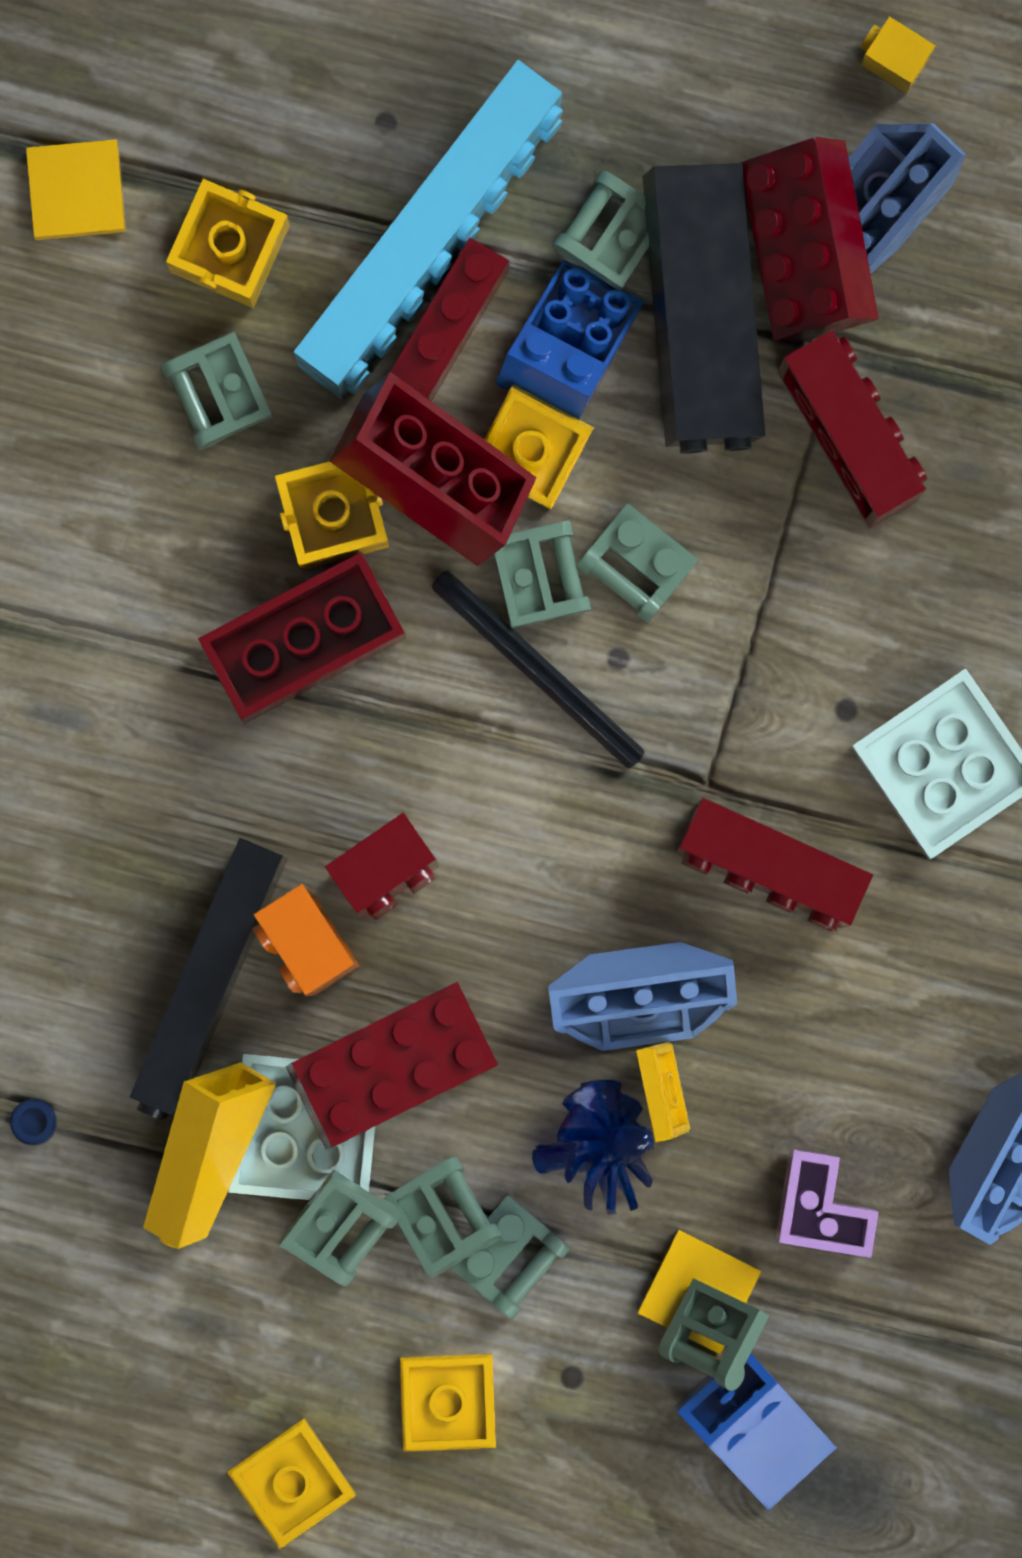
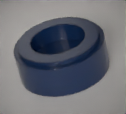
(33, 1122)

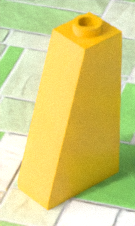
(204, 1151)

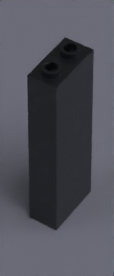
(704, 306)
(207, 978)

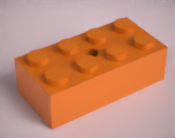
(306, 942)

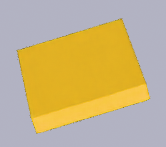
(76, 189)
(539, 440)
(663, 1091)
(695, 1259)
(447, 1402)
(291, 1483)

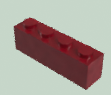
(451, 318)

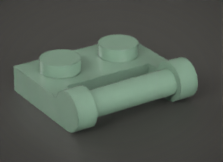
(622, 241)
(230, 383)
(645, 550)
(526, 581)
(327, 1221)
(429, 1225)
(488, 1264)
(720, 1320)

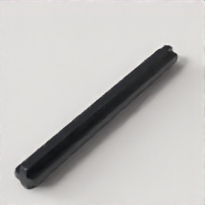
(538, 669)

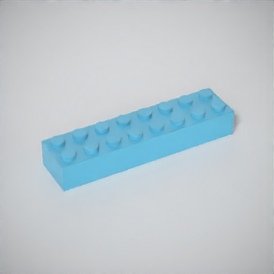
(430, 230)

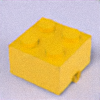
(228, 243)
(329, 515)

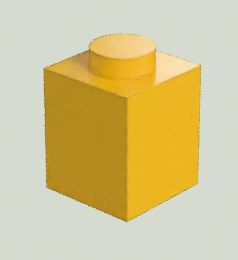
(896, 53)

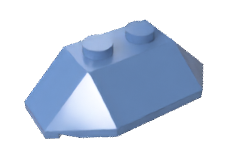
(899, 180)
(642, 995)
(989, 1167)

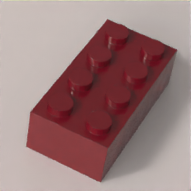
(809, 240)
(852, 428)
(433, 469)
(302, 638)
(774, 864)
(383, 868)
(391, 1065)

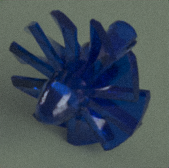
(601, 1140)

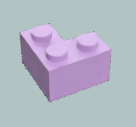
(810, 1215)

